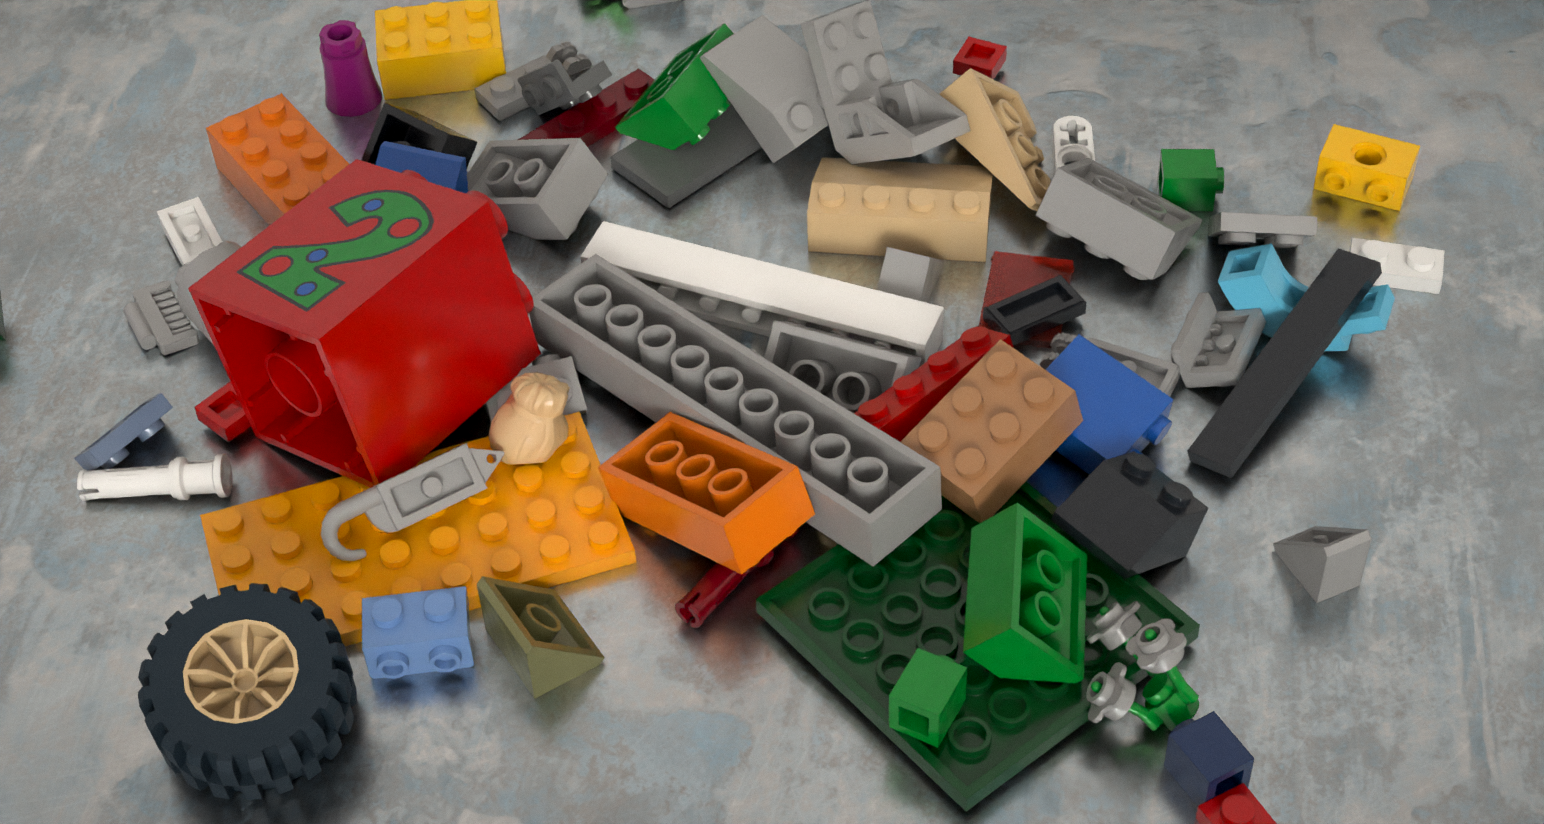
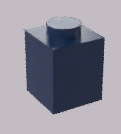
(1207, 758)

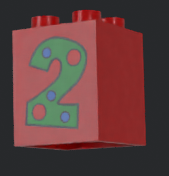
(370, 320)

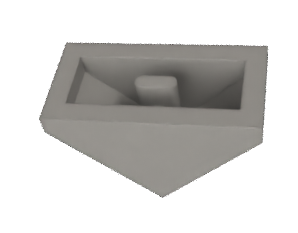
(909, 274)
(1326, 559)

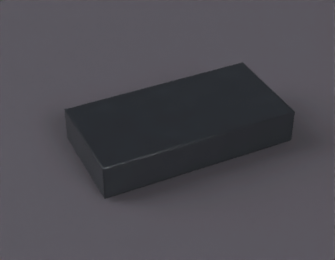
(1035, 310)

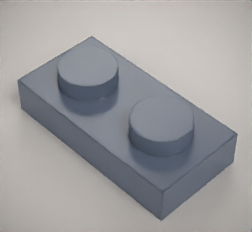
(110, 447)

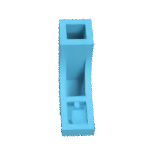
(1258, 280)

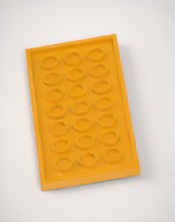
(527, 528)

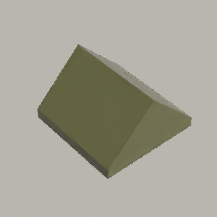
(536, 634)

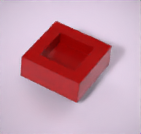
(980, 56)
(223, 413)
(1233, 807)

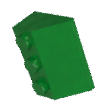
(679, 99)
(1025, 599)

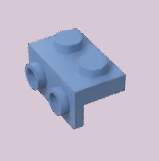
(416, 633)

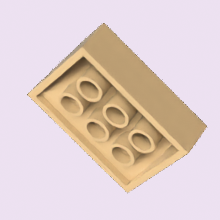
(900, 206)

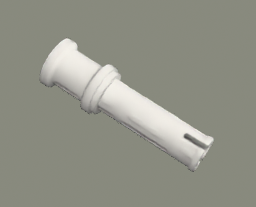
(178, 478)

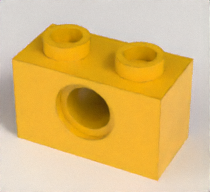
(1366, 167)

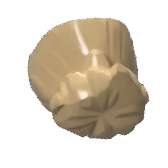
(531, 420)

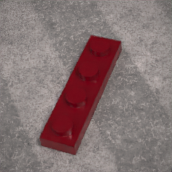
(598, 115)

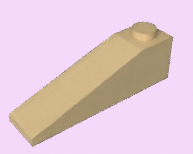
(1000, 134)

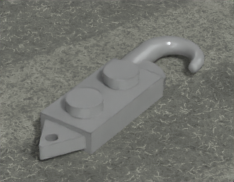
(412, 495)

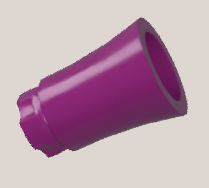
(347, 71)

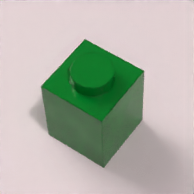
(1190, 178)
(927, 697)

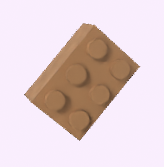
(995, 429)

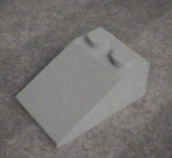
(769, 86)
(539, 183)

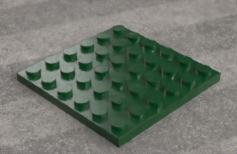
(868, 621)

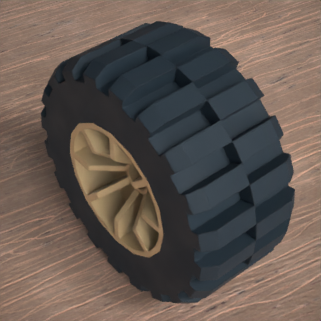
(247, 691)

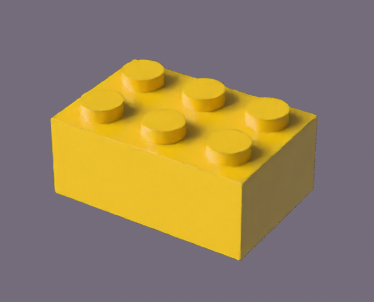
(438, 47)

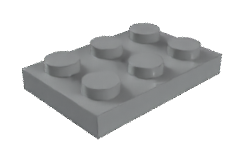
(1244, 228)

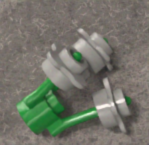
(1157, 651)

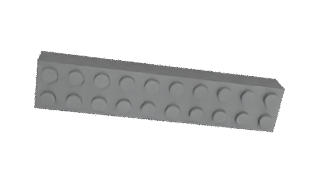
(666, 360)

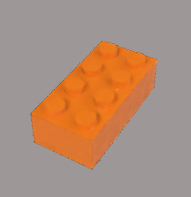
(273, 156)
(707, 491)

